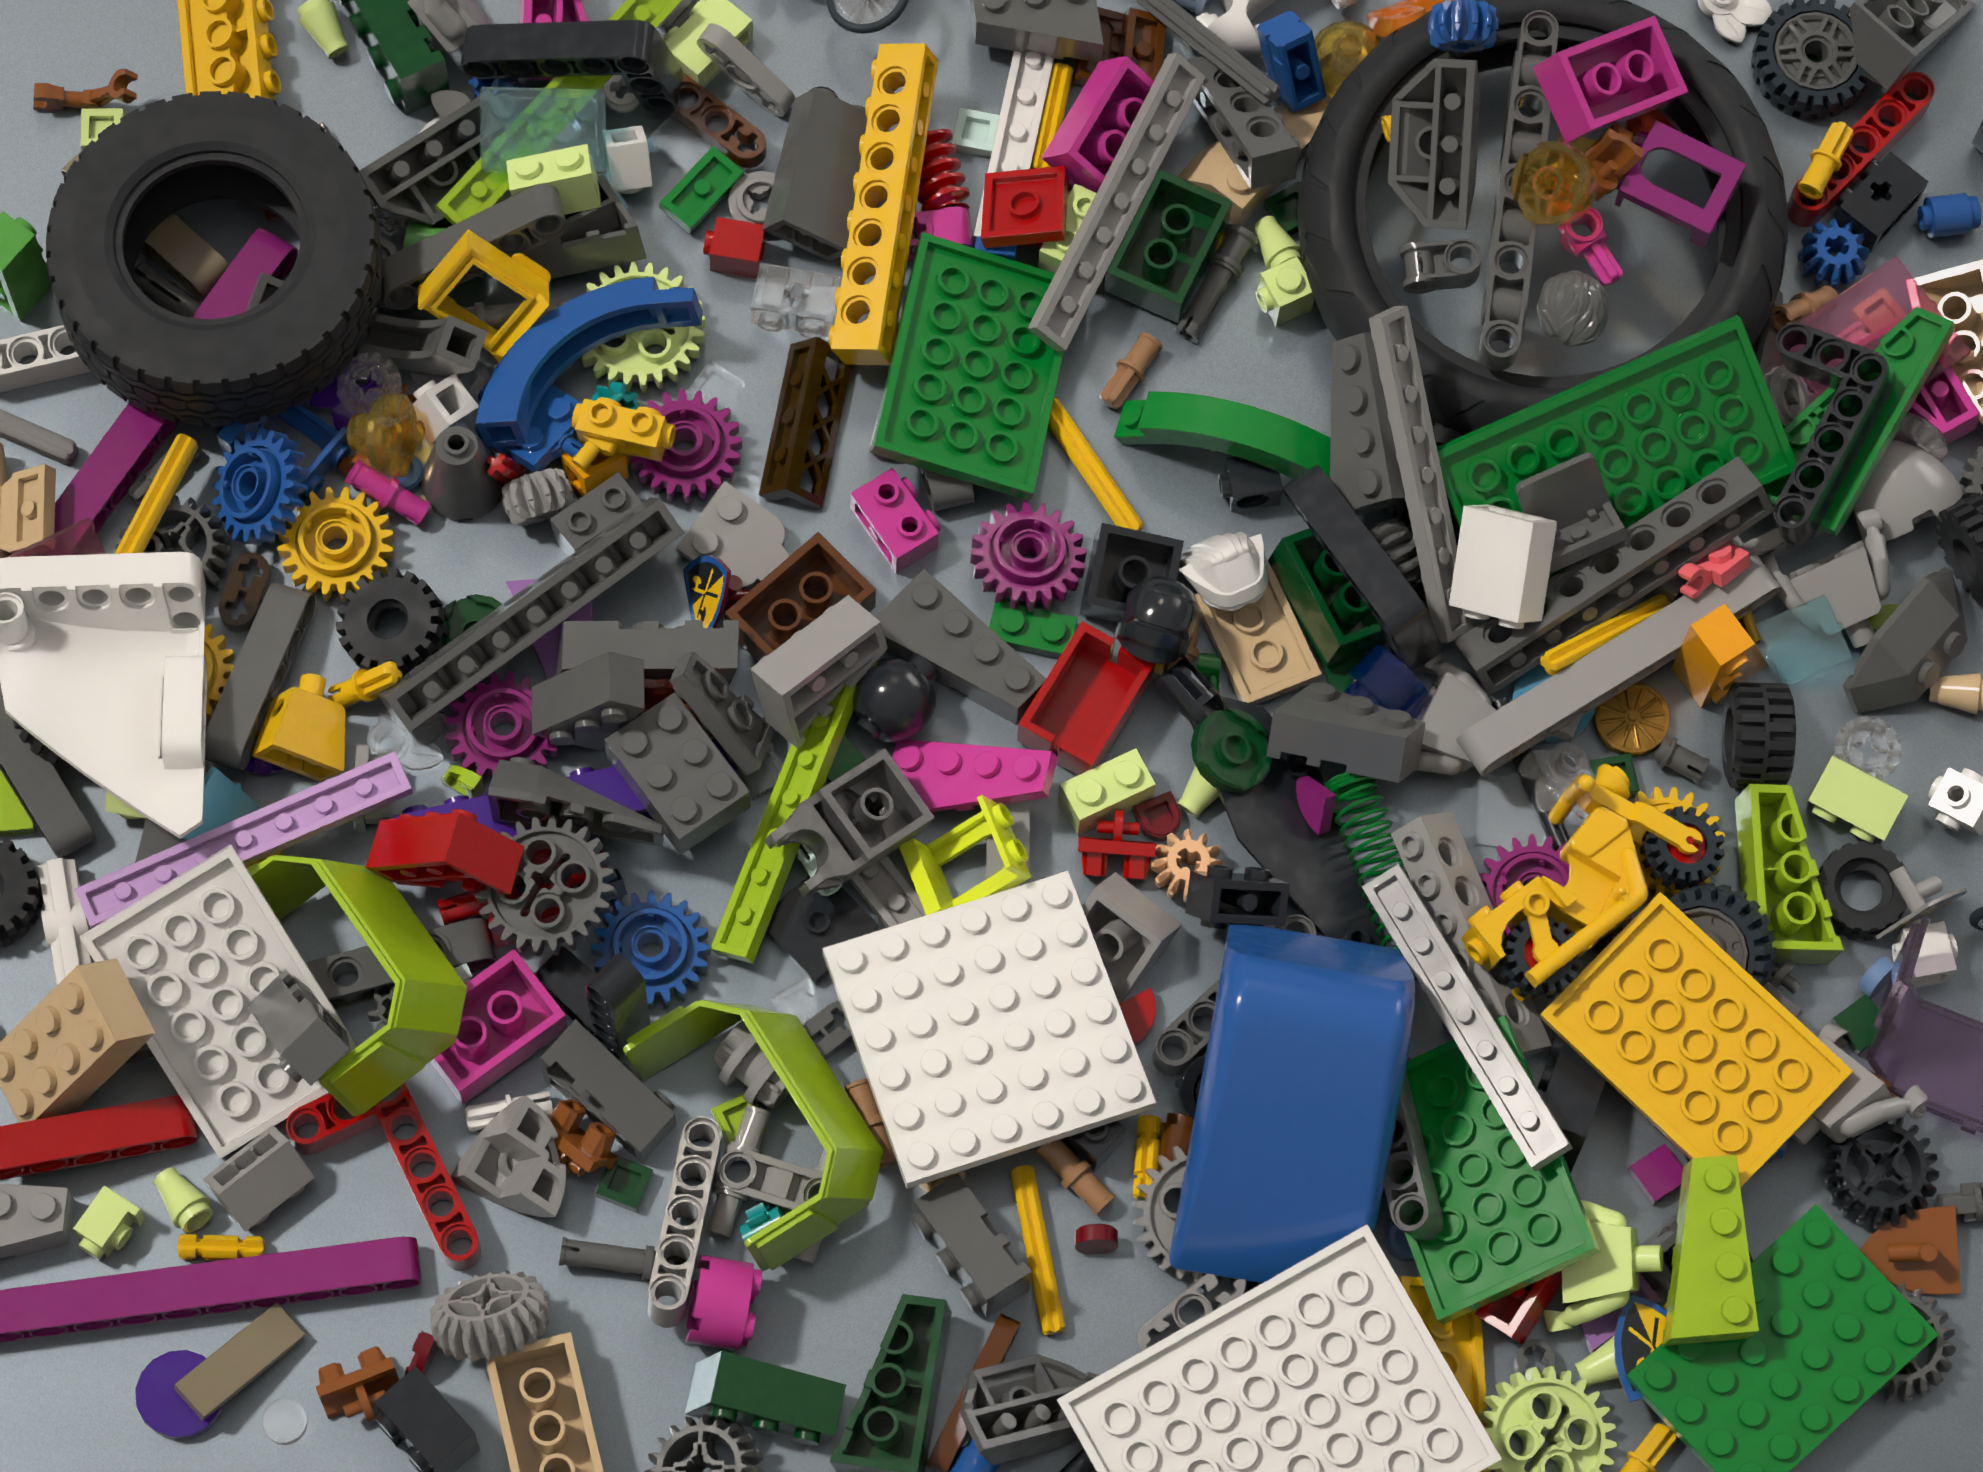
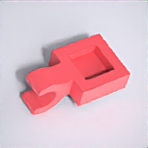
(1716, 567)

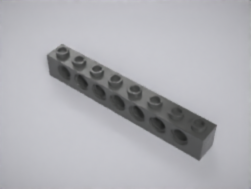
(1622, 574)
(530, 614)

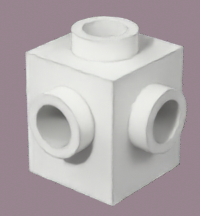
(1958, 800)

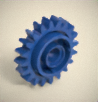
(260, 486)
(661, 925)

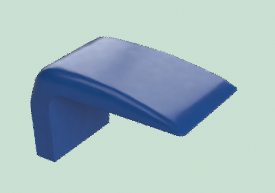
(1293, 1101)

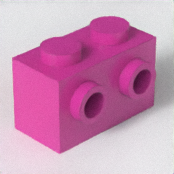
(895, 519)

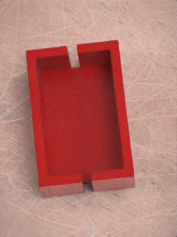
(1085, 700)

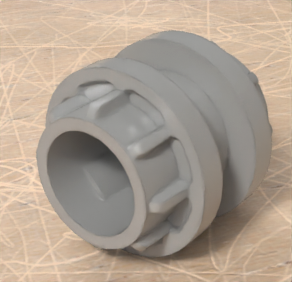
(744, 1060)

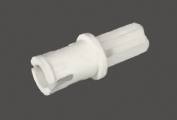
(480, 1115)

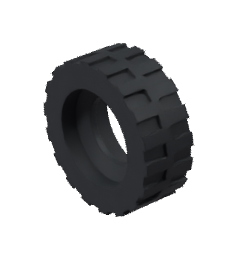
(1869, 859)

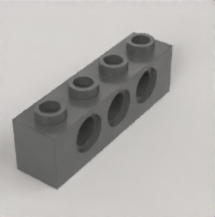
(1246, 128)

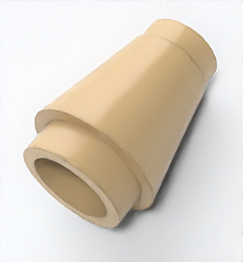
(1959, 692)

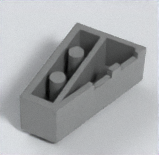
(34, 1218)

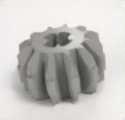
(537, 496)

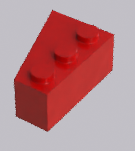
(443, 848)

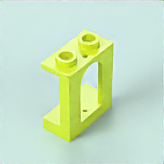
(925, 861)

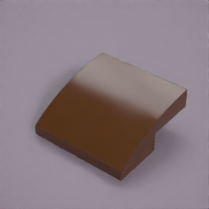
(1130, 35)

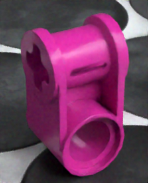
(946, 223)

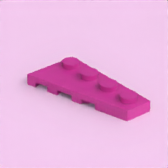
(957, 774)

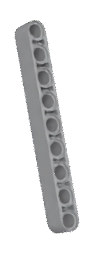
(1607, 671)

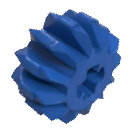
(1463, 26)
(1824, 240)

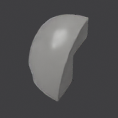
(1907, 489)
(516, 1161)

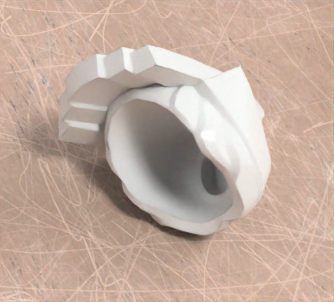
(1227, 570)

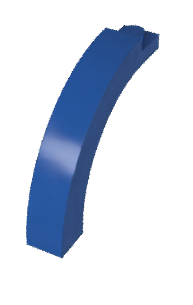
(563, 338)

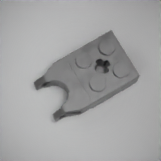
(842, 830)

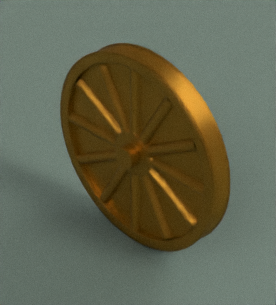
(1633, 720)

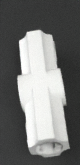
(63, 916)

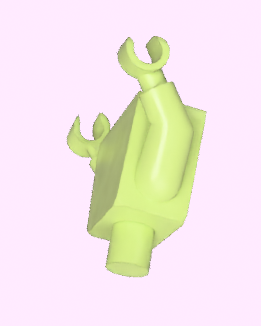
(1606, 1278)

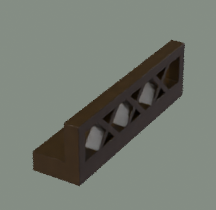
(798, 417)

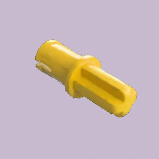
(1825, 160)
(365, 684)
(1651, 1450)

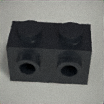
(1236, 898)

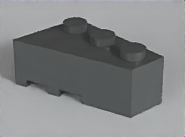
(592, 239)
(589, 701)
(1348, 732)
(608, 1090)
(970, 1247)

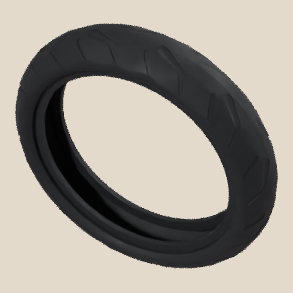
(1351, 136)

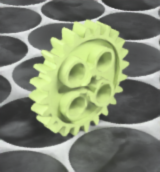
(631, 360)
(1514, 1414)

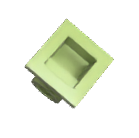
(107, 1223)

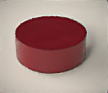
(1096, 1239)

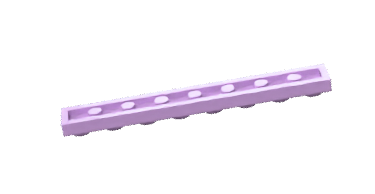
(253, 834)

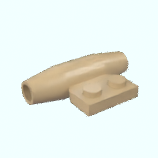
(25, 506)

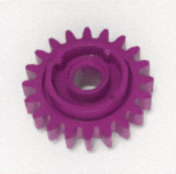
(703, 464)
(1000, 563)
(482, 712)
(1523, 865)

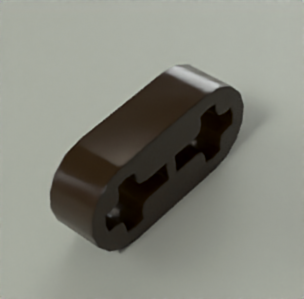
(236, 589)

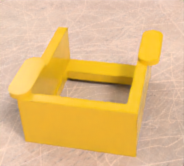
(515, 272)

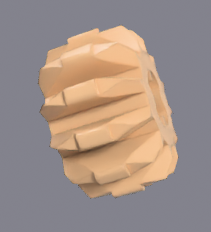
(1185, 850)

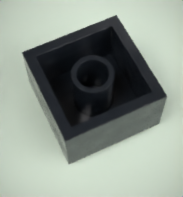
(1121, 561)
(426, 1424)

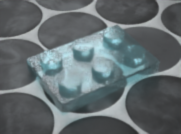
(540, 121)

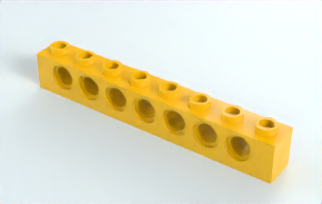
(874, 339)

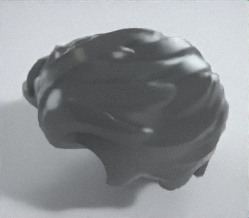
(1573, 308)

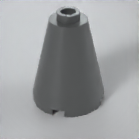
(457, 476)

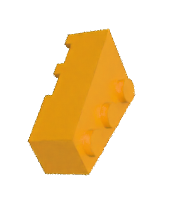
(1716, 656)

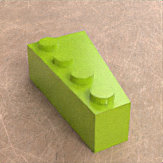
(1782, 876)
(1711, 1268)

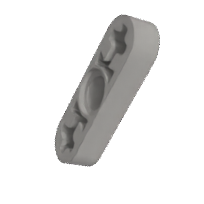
(746, 70)
(1191, 1292)

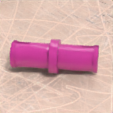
(387, 492)

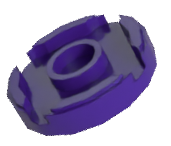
(159, 1402)

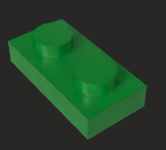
(701, 189)
(1035, 631)

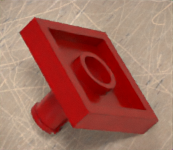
(1024, 207)

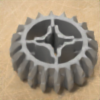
(490, 1315)

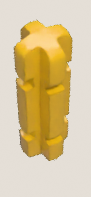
(1146, 1151)
(219, 1247)

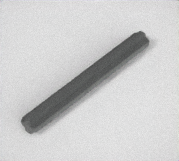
(1214, 49)

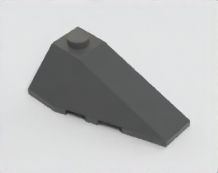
(1899, 33)
(530, 790)

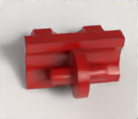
(1135, 853)

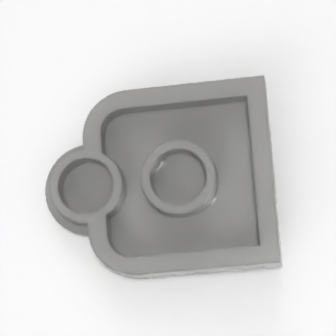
(737, 533)

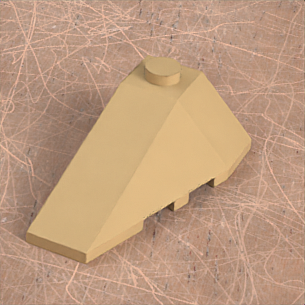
(1217, 173)
(1960, 299)

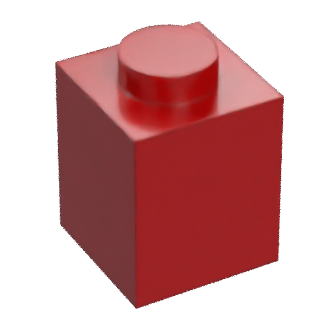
(735, 247)

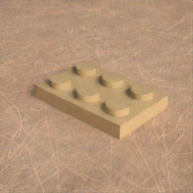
(1261, 645)

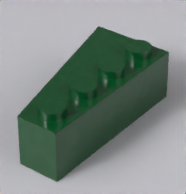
(400, 50)
(900, 1393)

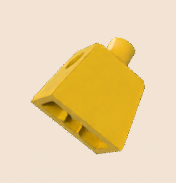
(304, 731)

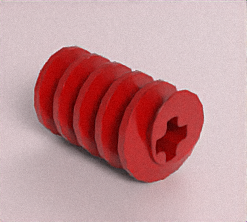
(939, 178)

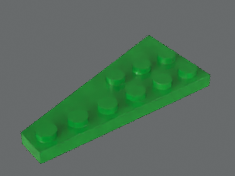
(1911, 355)

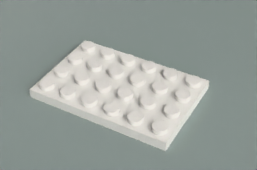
(195, 964)

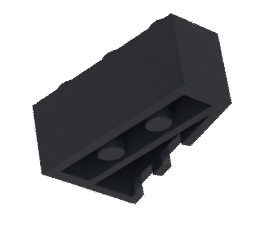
(1571, 1094)

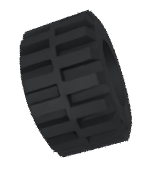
(1758, 734)

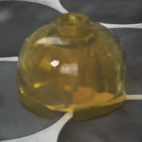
(1341, 50)
(1554, 184)

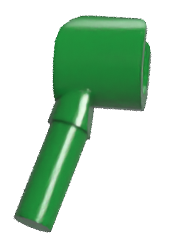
(1210, 667)

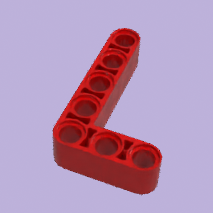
(407, 1153)

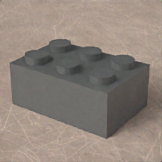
(677, 773)

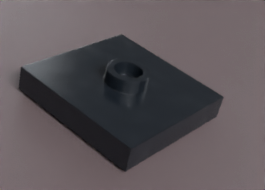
(810, 923)

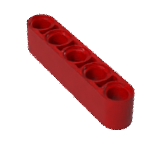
(1874, 137)
(95, 1136)

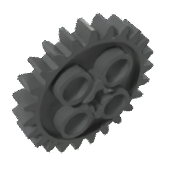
(577, 906)

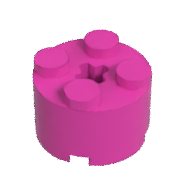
(721, 1303)

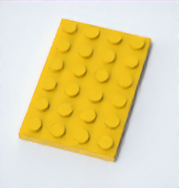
(1695, 1041)

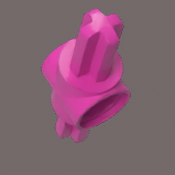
(1592, 247)

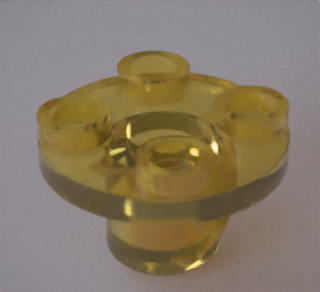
(387, 434)

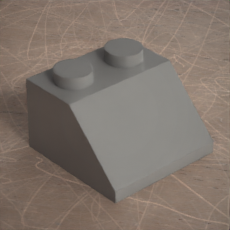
(1127, 931)

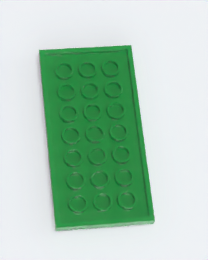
(1646, 423)

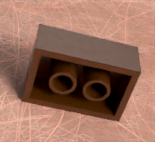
(796, 596)

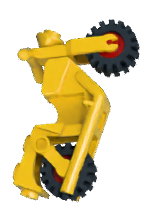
(1601, 888)

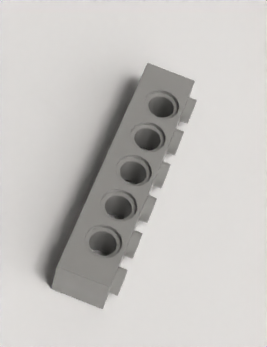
(1452, 894)

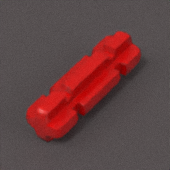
(504, 468)

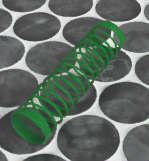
(1354, 792)

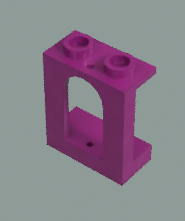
(1640, 191)

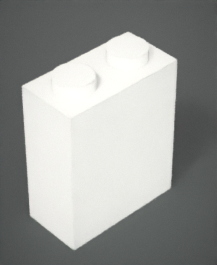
(1502, 565)

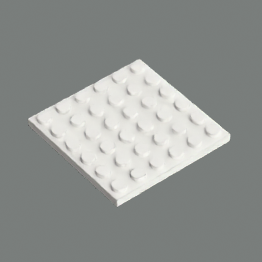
(988, 1029)

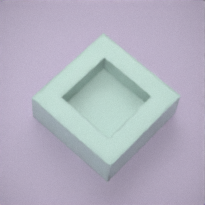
(975, 132)

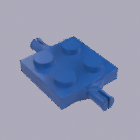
(549, 432)

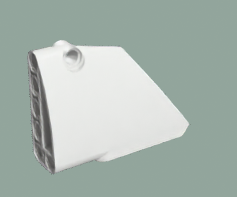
(112, 672)

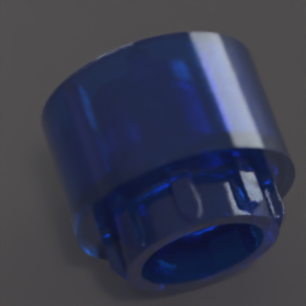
(1386, 681)

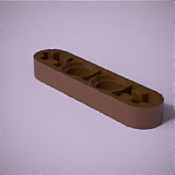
(710, 106)
(955, 1430)

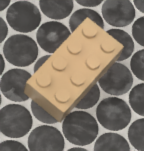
(72, 1042)
(544, 1408)

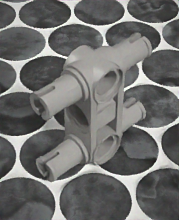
(769, 1180)

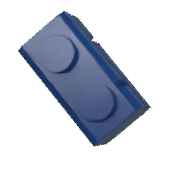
(1292, 60)

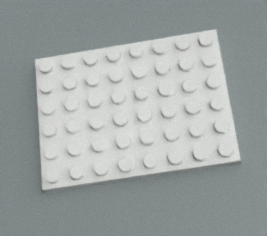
(1289, 1378)

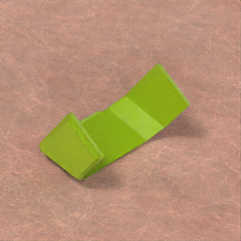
(426, 991)
(850, 1145)

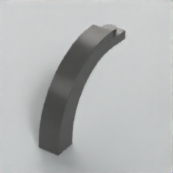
(412, 345)

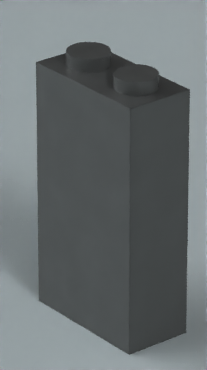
(817, 174)

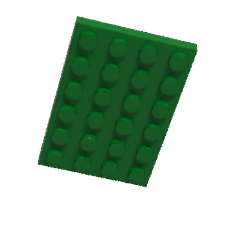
(965, 373)
(1498, 1214)
(1821, 1350)

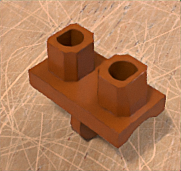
(1613, 157)
(581, 1149)
(358, 1389)

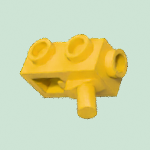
(610, 428)

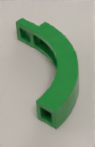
(1224, 428)

